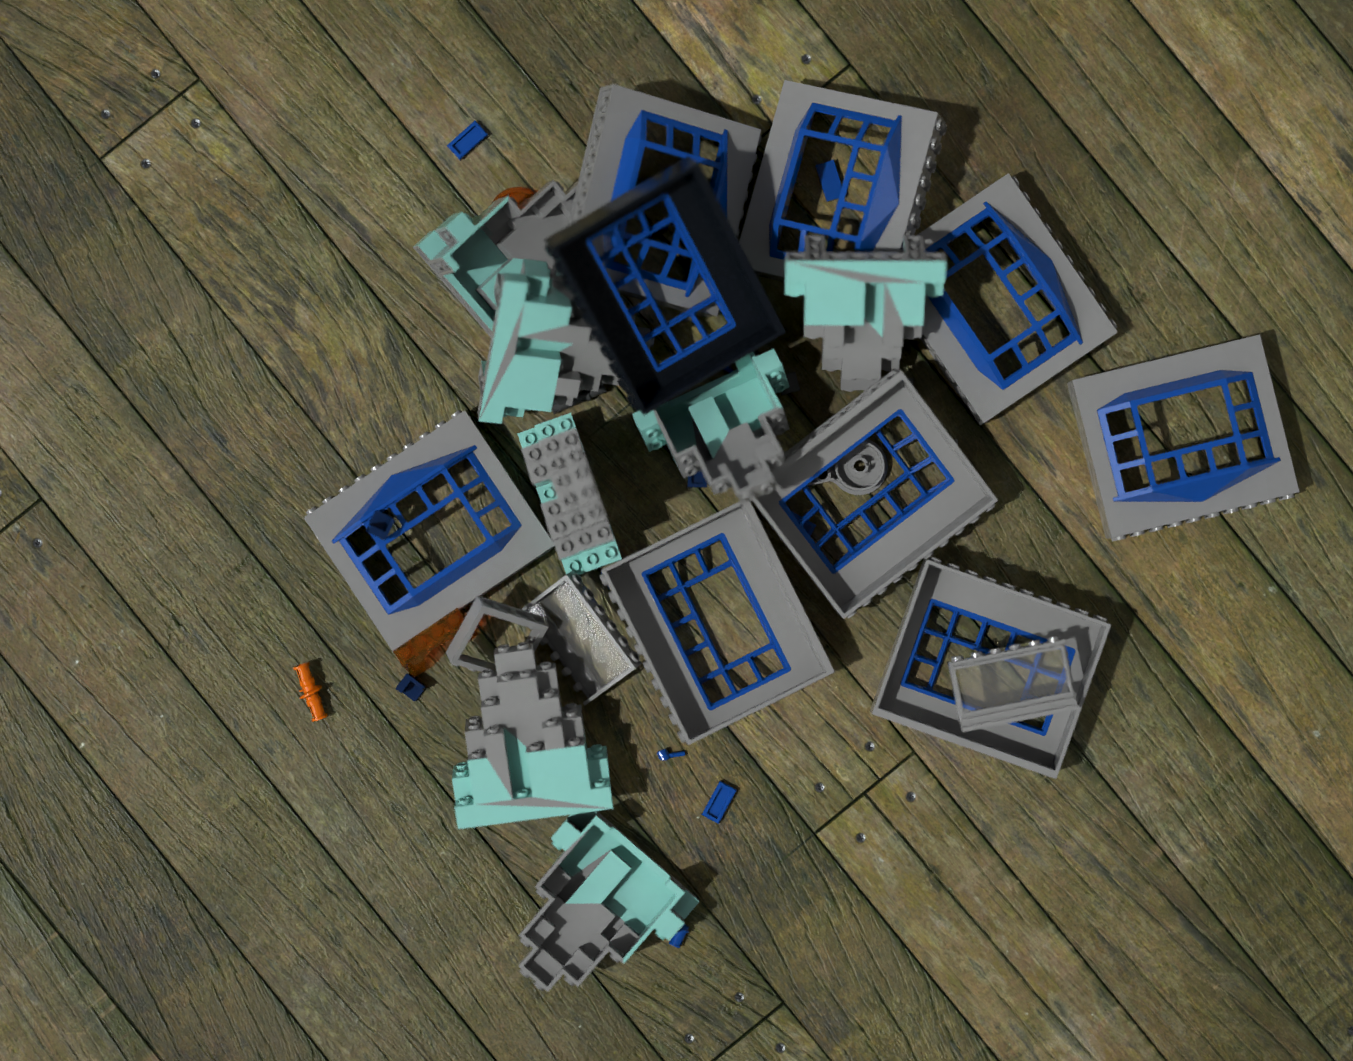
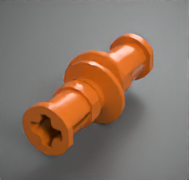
(310, 691)

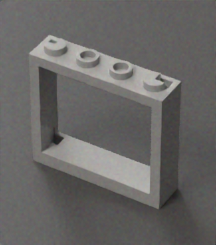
(486, 606)

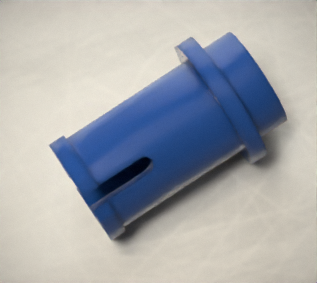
(677, 939)

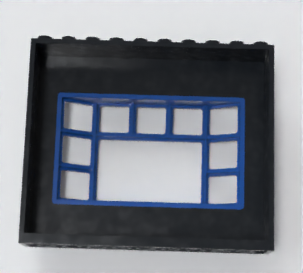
(719, 261)

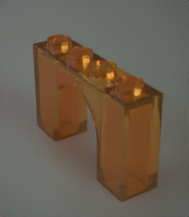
(413, 652)

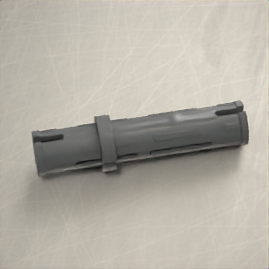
(582, 396)

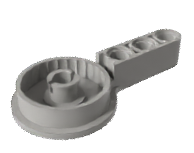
(854, 481)

